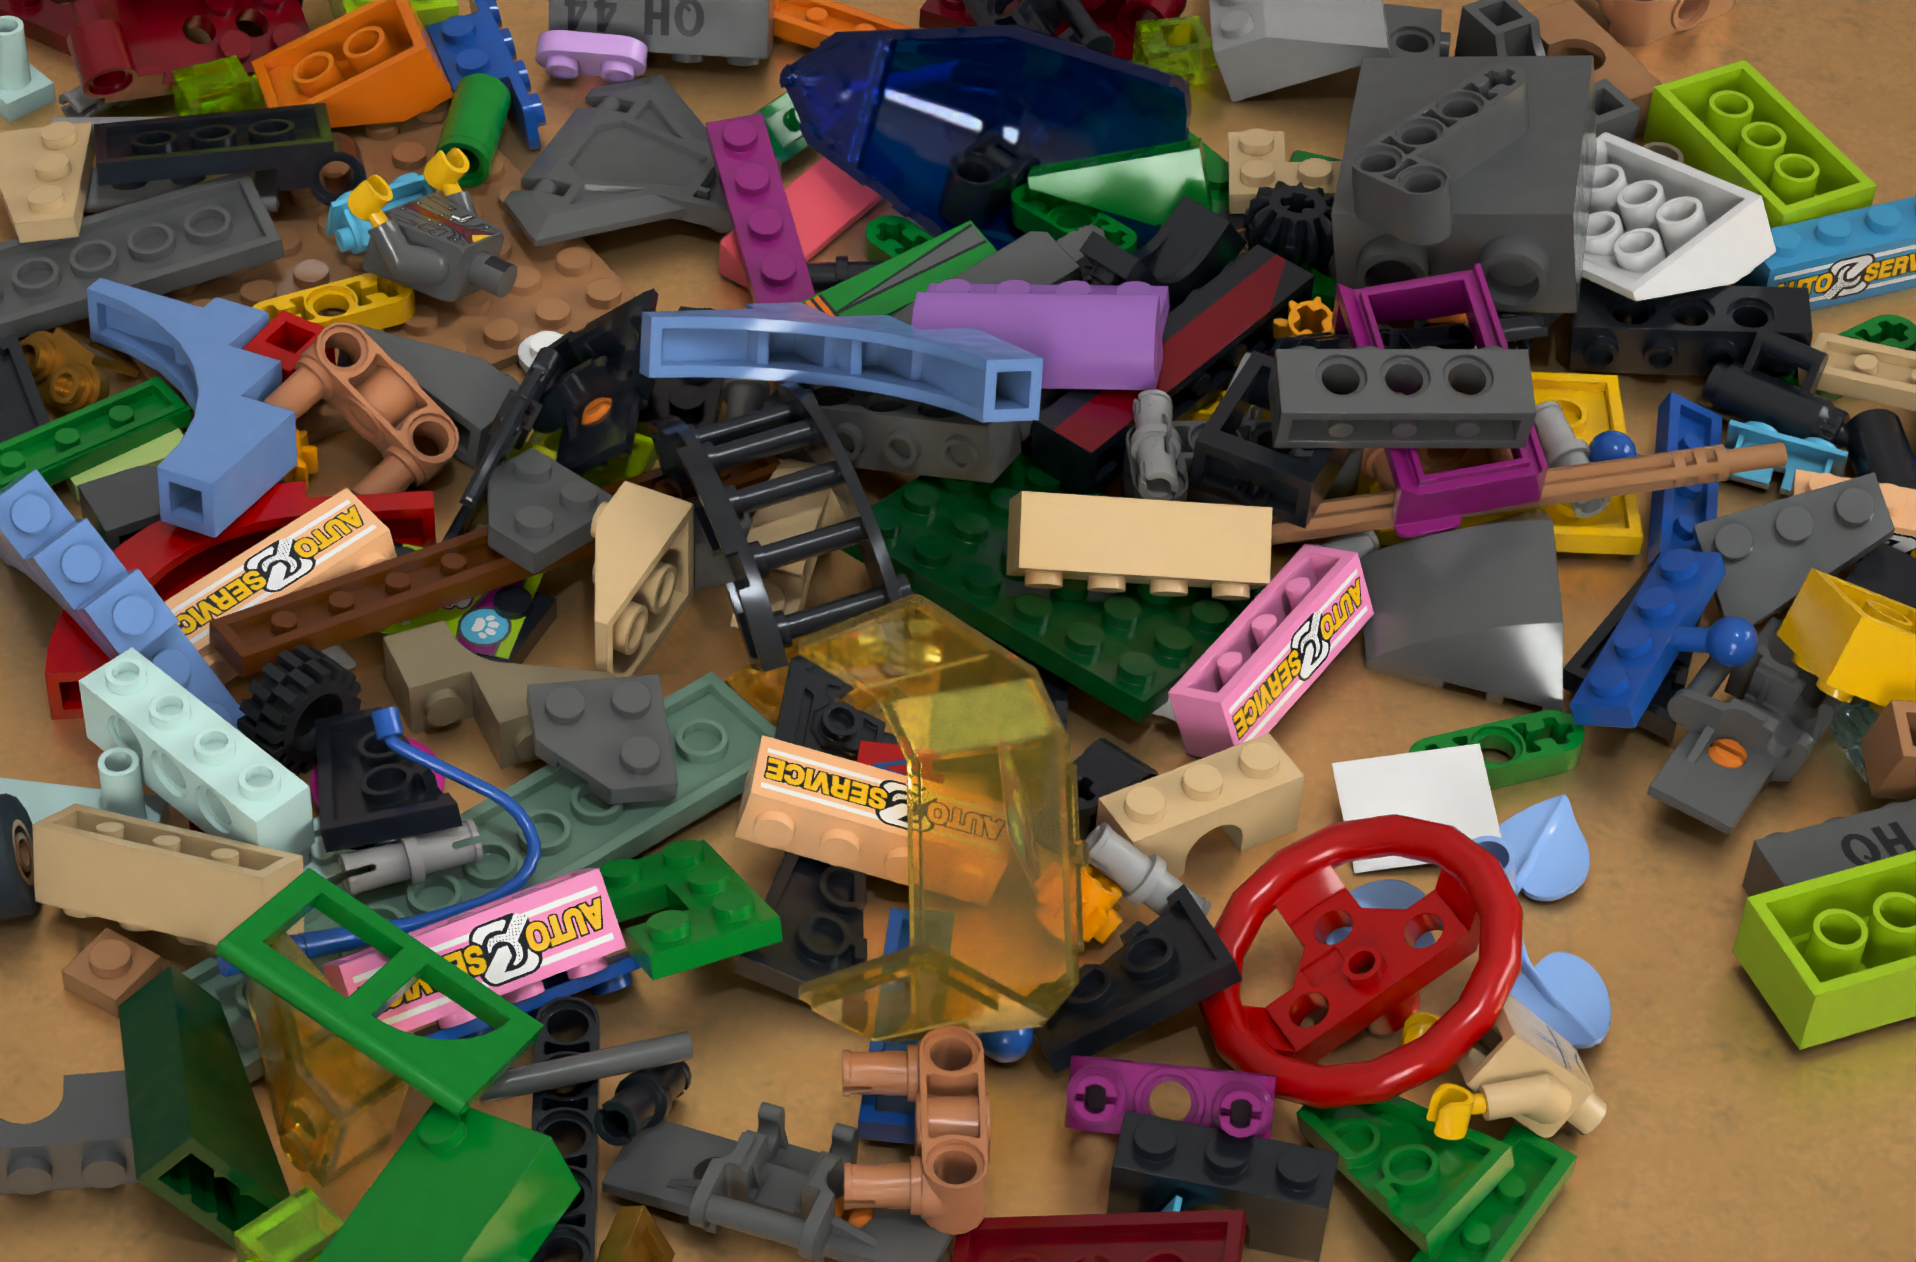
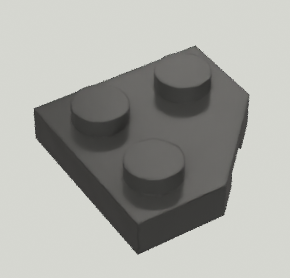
(539, 510)
(606, 734)

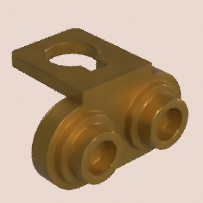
(70, 368)

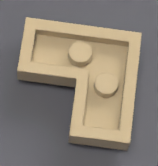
(1259, 161)

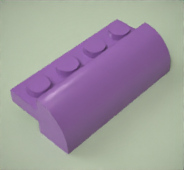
(1080, 330)

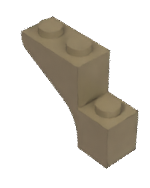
(445, 683)

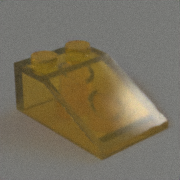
(323, 1093)

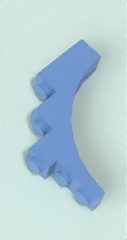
(869, 353)
(235, 440)
(97, 591)

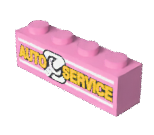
(1272, 651)
(503, 946)

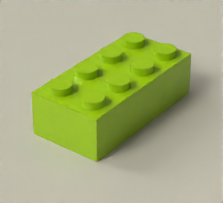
(1753, 137)
(1835, 950)

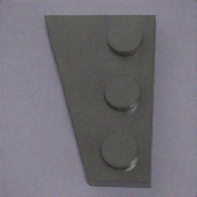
(1778, 543)

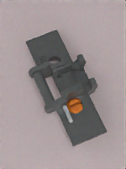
(1742, 743)
(768, 1191)

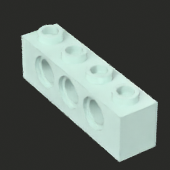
(196, 756)

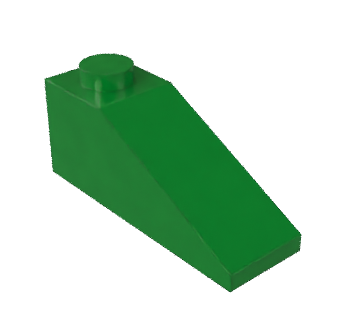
(1131, 183)

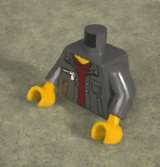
(433, 240)

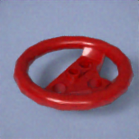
(1375, 971)

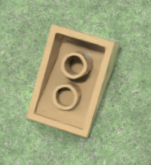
(639, 574)

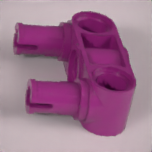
(1220, 1099)

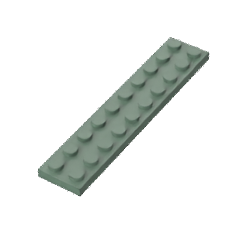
(712, 750)

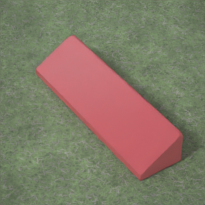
(822, 206)

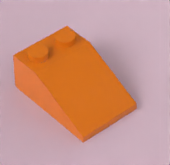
(363, 65)

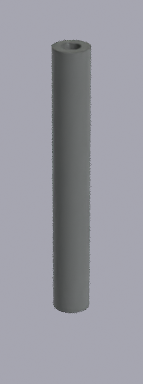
(590, 1066)

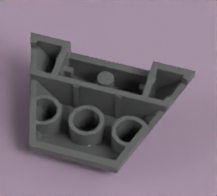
(1471, 610)

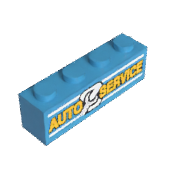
(1844, 255)

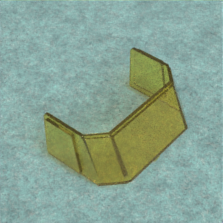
(987, 831)

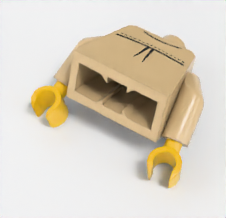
(1517, 1073)

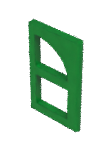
(443, 1070)

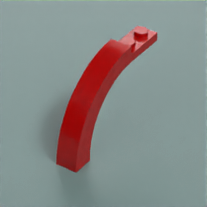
(179, 557)

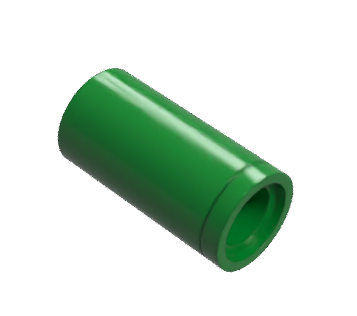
(476, 124)

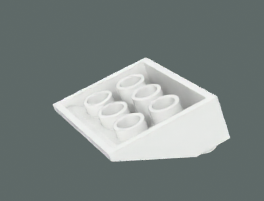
(1668, 225)

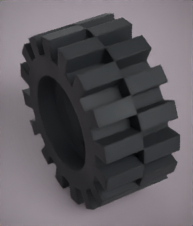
(290, 699)

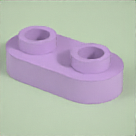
(577, 53)

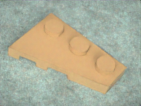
(46, 179)

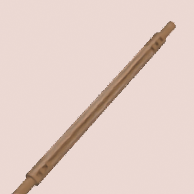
(1561, 486)

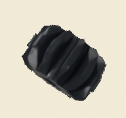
(1292, 224)

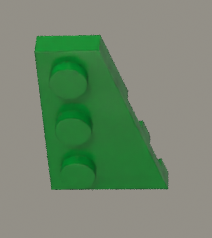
(1406, 1169)

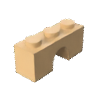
(1244, 790)

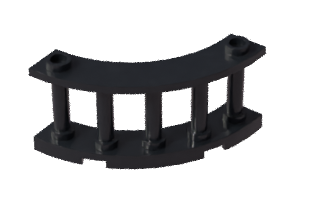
(693, 465)

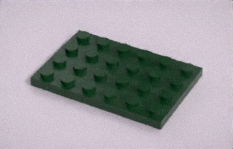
(1112, 645)

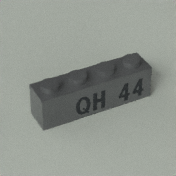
(680, 27)
(1830, 847)

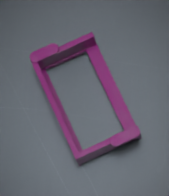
(1439, 499)

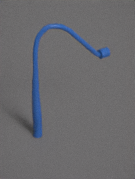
(338, 940)

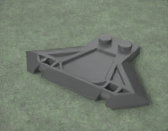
(621, 166)

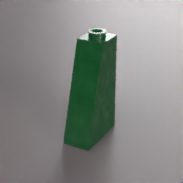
(194, 1108)

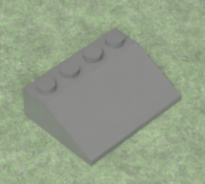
(1292, 41)

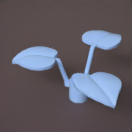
(1546, 861)

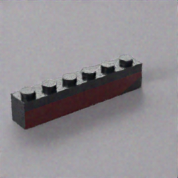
(1203, 342)

